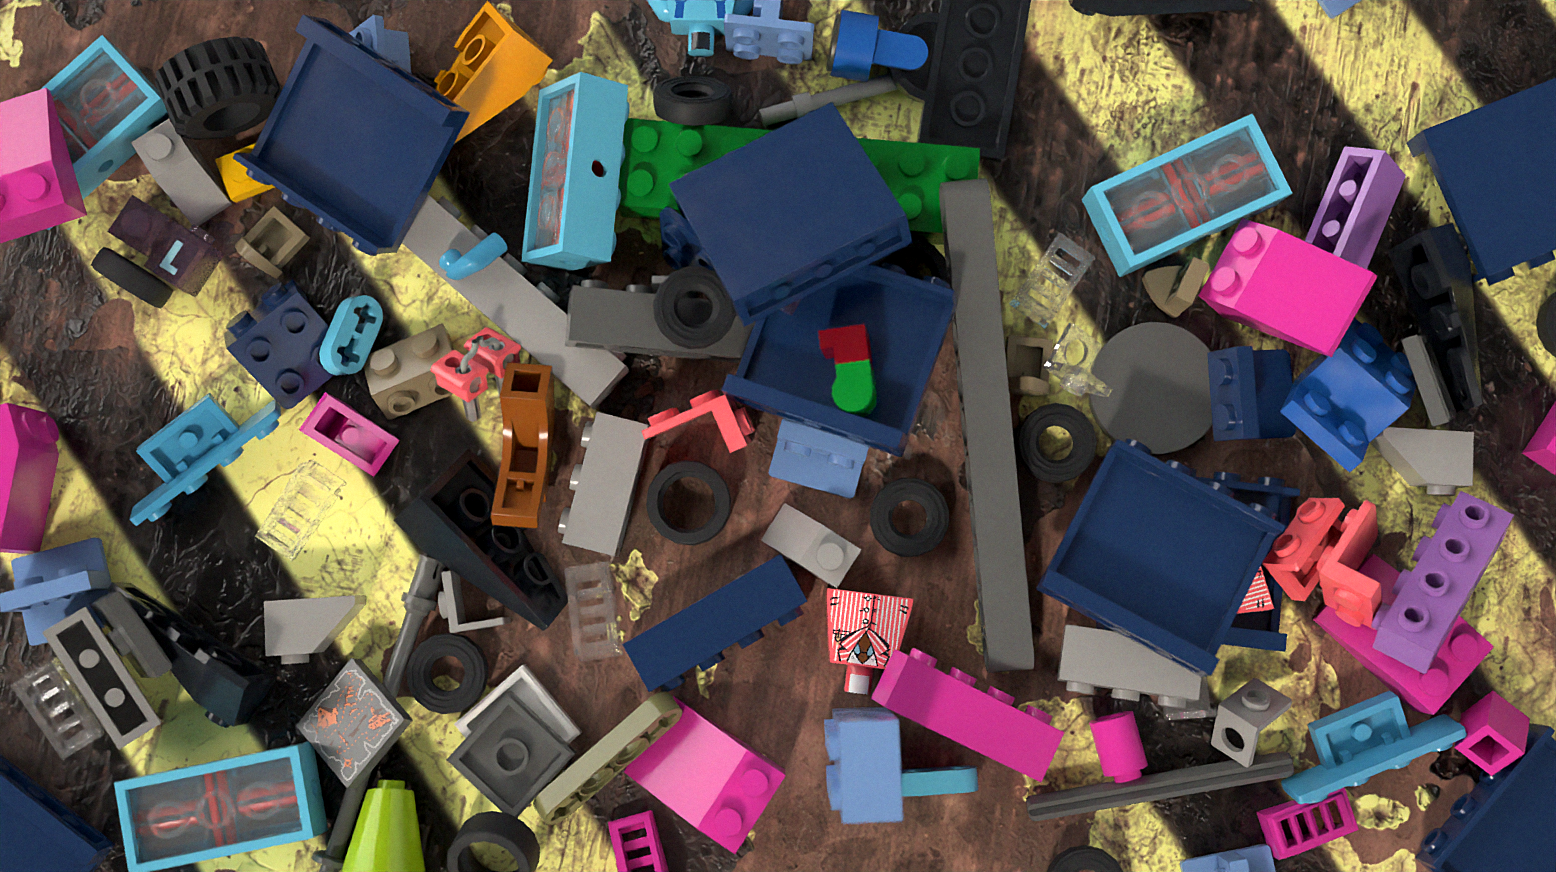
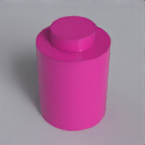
(1119, 746)

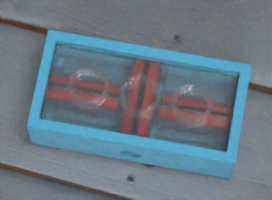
(102, 109)
(575, 173)
(1186, 195)
(221, 808)

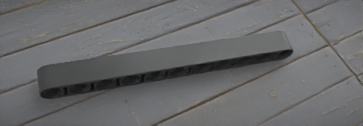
(986, 425)

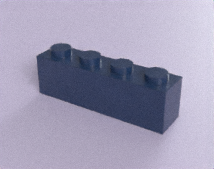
(715, 623)

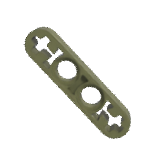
(607, 758)

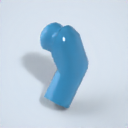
(474, 260)

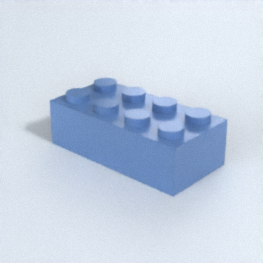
(866, 764)

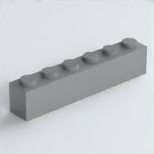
(514, 304)

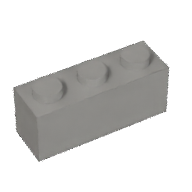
(604, 484)
(1114, 662)
(102, 677)

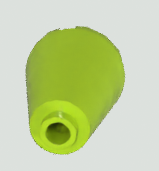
(386, 832)

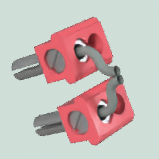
(467, 373)

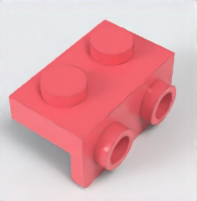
(1299, 548)

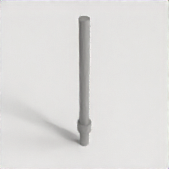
(804, 102)

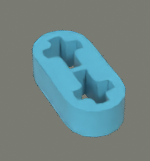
(354, 337)
(939, 780)

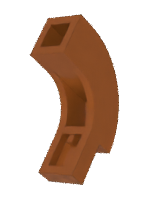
(527, 444)

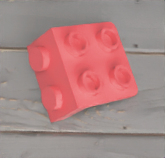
(733, 422)
(1343, 588)

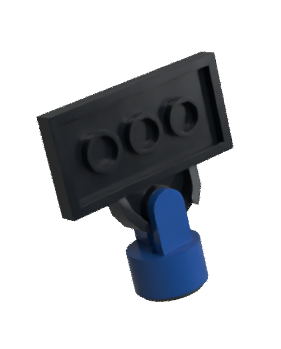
(951, 61)

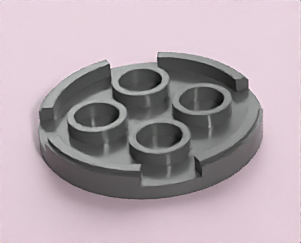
(1156, 387)

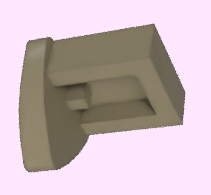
(272, 242)
(1175, 286)
(1025, 365)

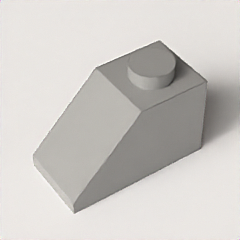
(181, 173)
(1429, 457)
(811, 545)
(307, 625)

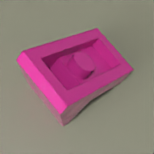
(349, 434)

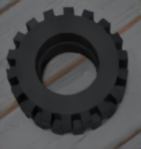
(218, 88)

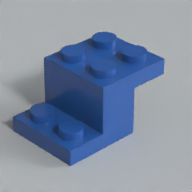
(1352, 395)

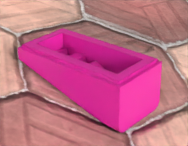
(633, 823)
(1275, 836)

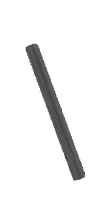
(1158, 786)

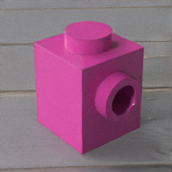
(1494, 733)

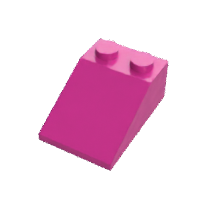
(35, 168)
(1286, 287)
(26, 476)
(1419, 691)
(708, 777)

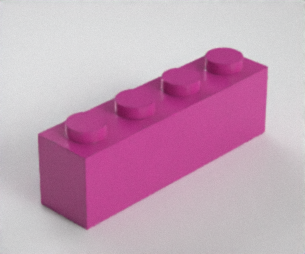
(968, 715)

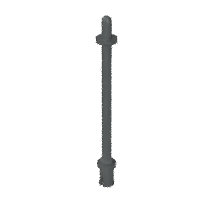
(418, 603)

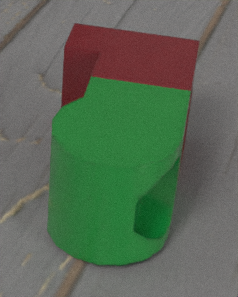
(855, 382)

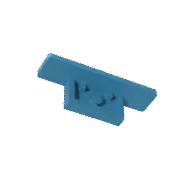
(194, 446)
(1367, 742)

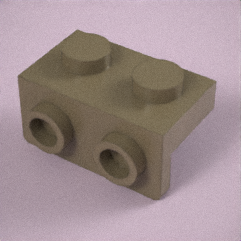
(401, 372)

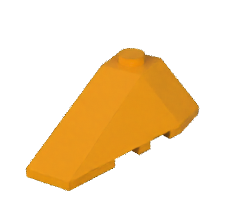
(493, 67)

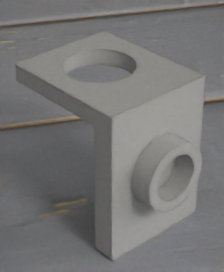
(452, 606)
(1248, 713)

